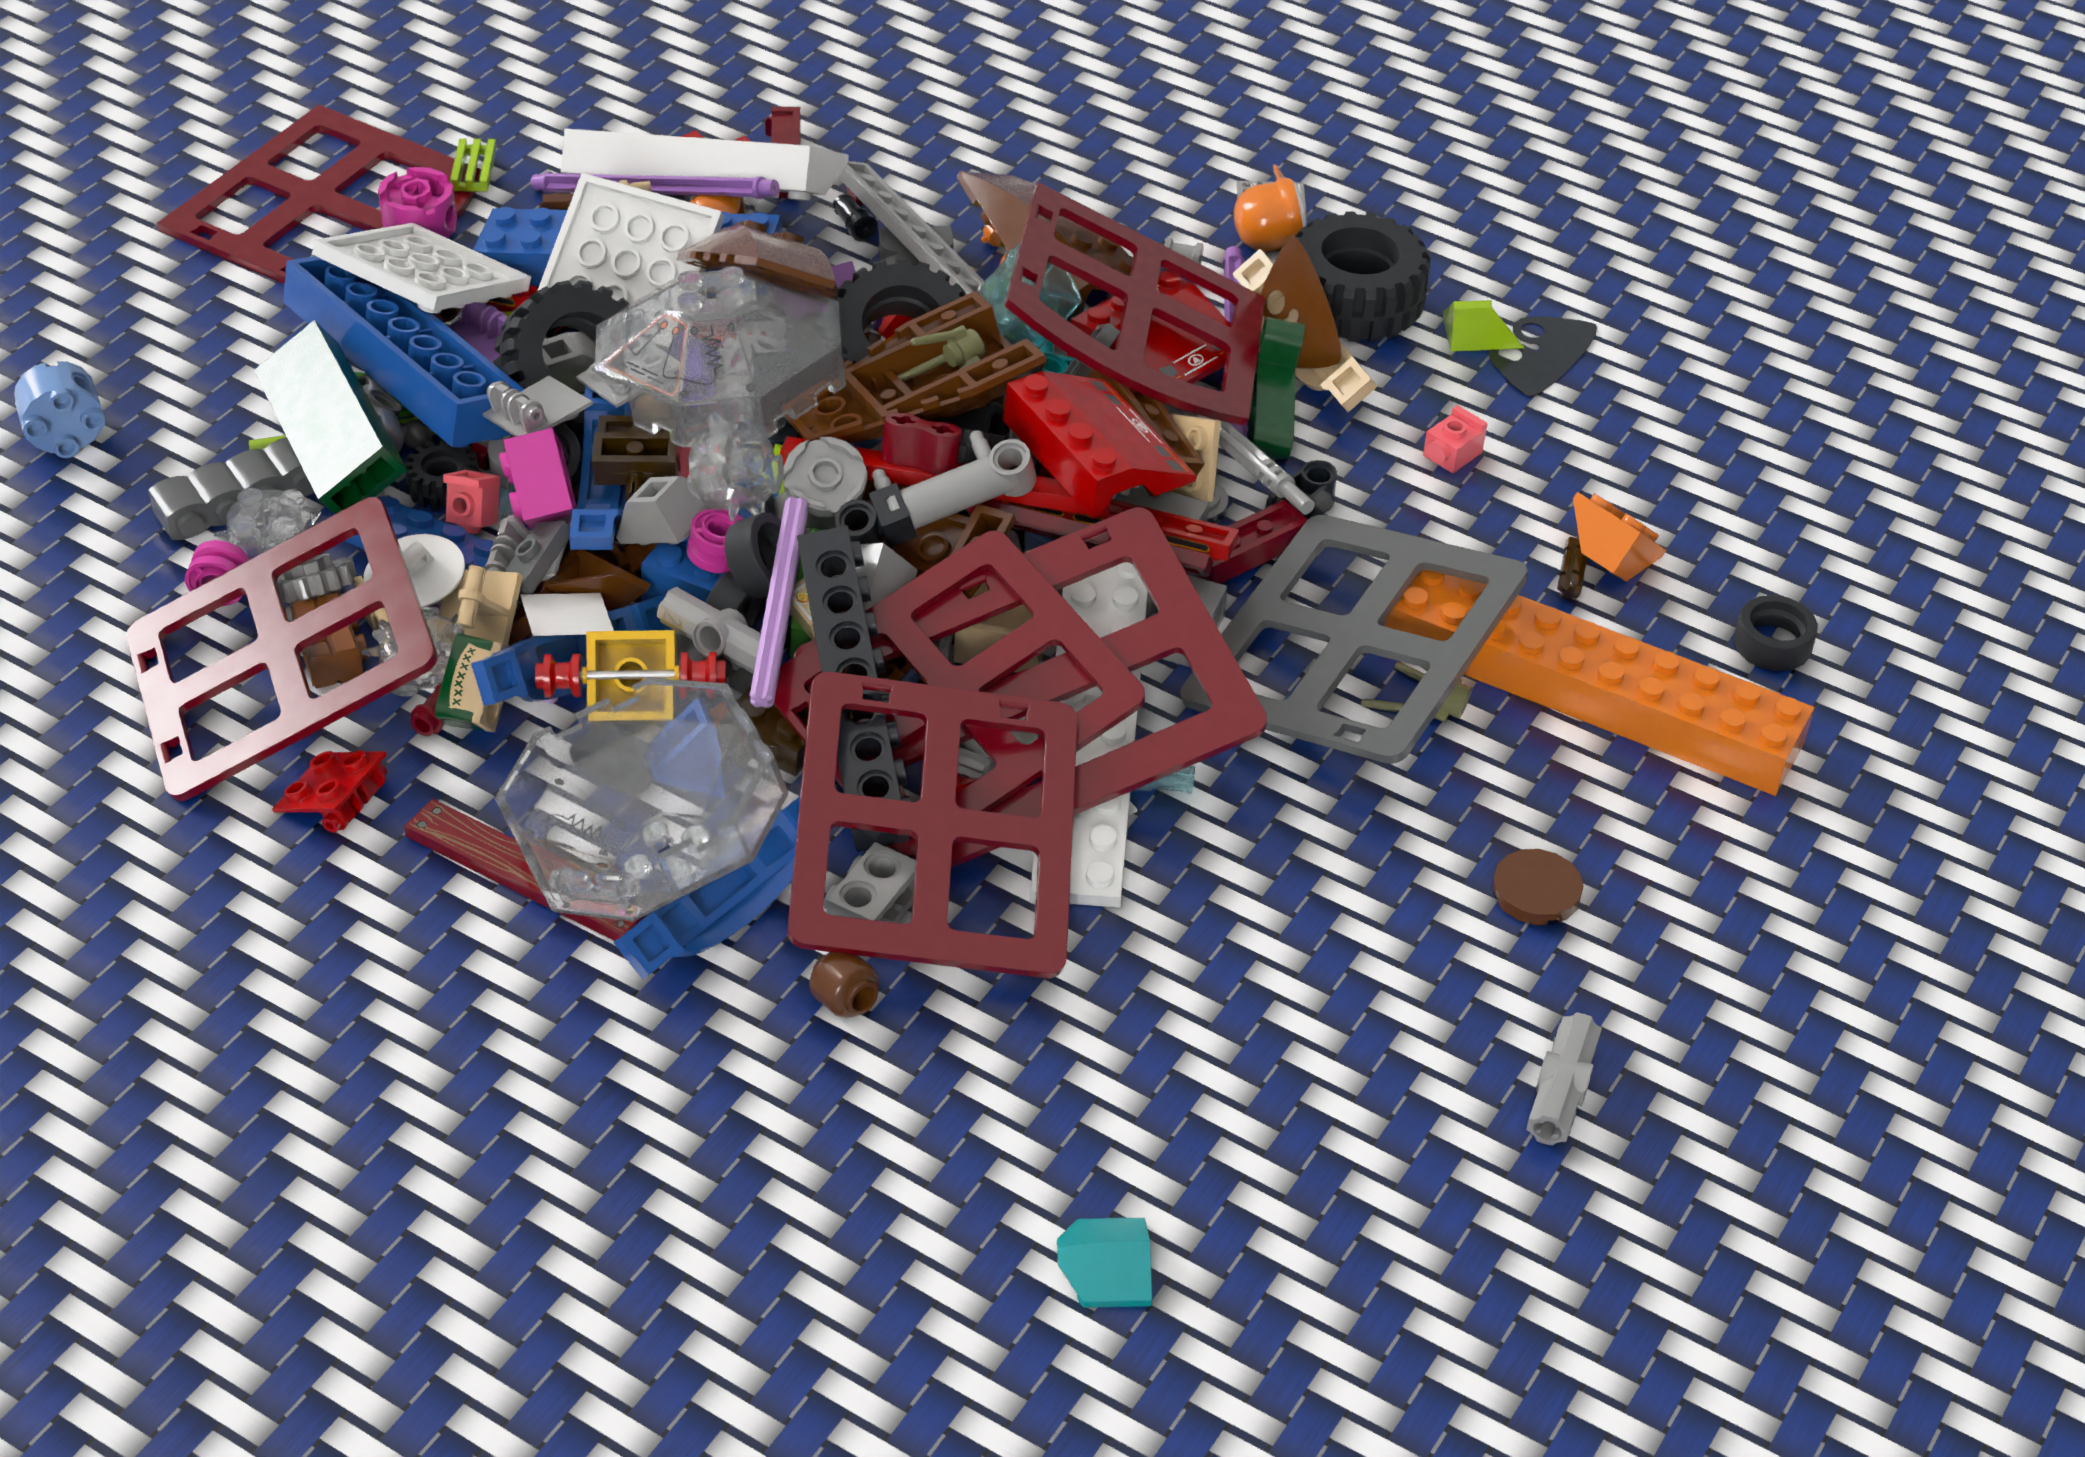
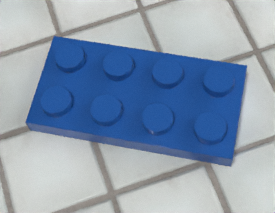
(410, 522)

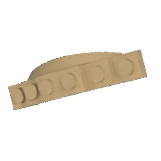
(1344, 380)

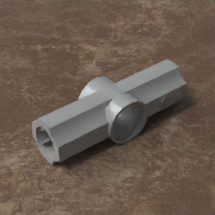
(711, 629)
(1564, 1079)

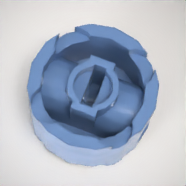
(59, 408)

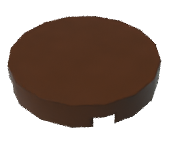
(1537, 886)

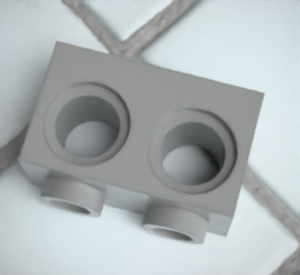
(875, 888)

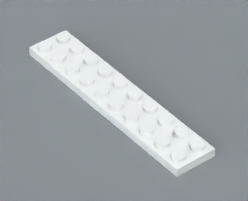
(1100, 833)

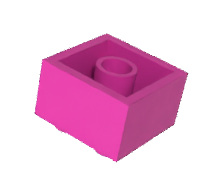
(540, 477)

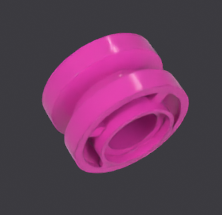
(707, 540)
(211, 561)

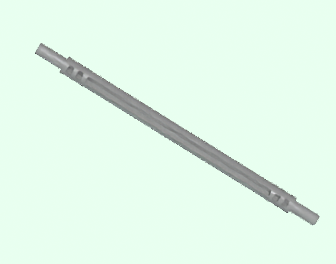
(1258, 464)

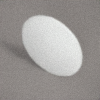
(433, 564)

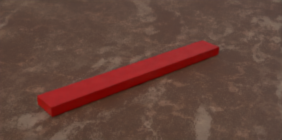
(1045, 494)

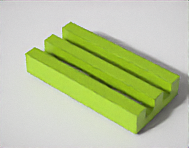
(474, 151)

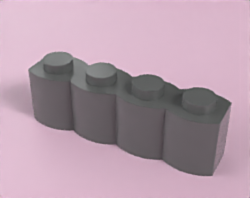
(205, 496)

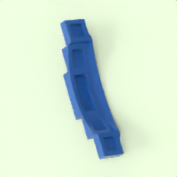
(598, 506)
(513, 669)
(717, 908)

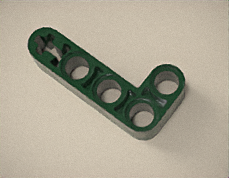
(1274, 387)

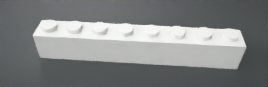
(797, 168)

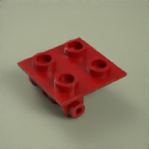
(336, 786)

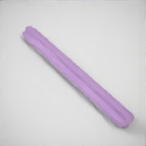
(778, 604)

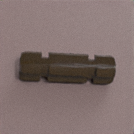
(1572, 569)

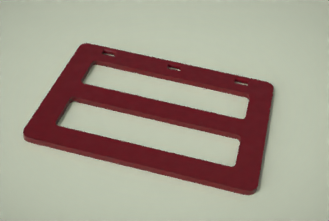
(1178, 627)

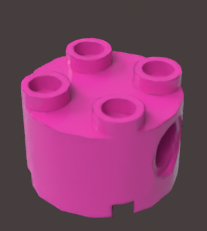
(420, 199)

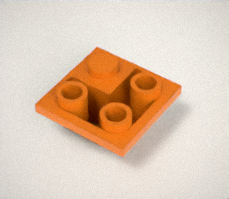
(1614, 537)

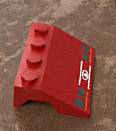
(1167, 346)
(1090, 438)

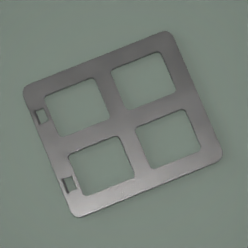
(1362, 632)

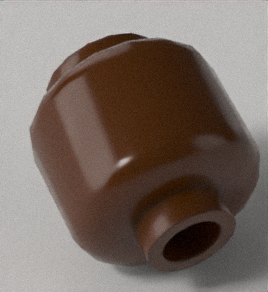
(844, 984)

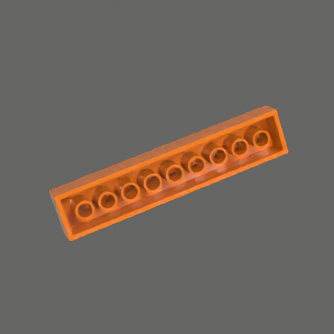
(1618, 683)

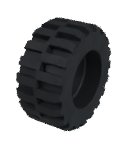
(1369, 272)
(886, 292)
(550, 307)

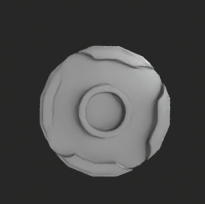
(825, 475)

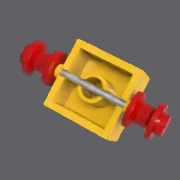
(621, 660)

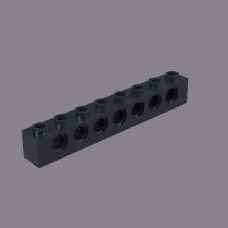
(822, 557)

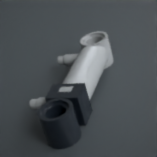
(902, 511)

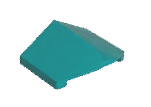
(1107, 1261)

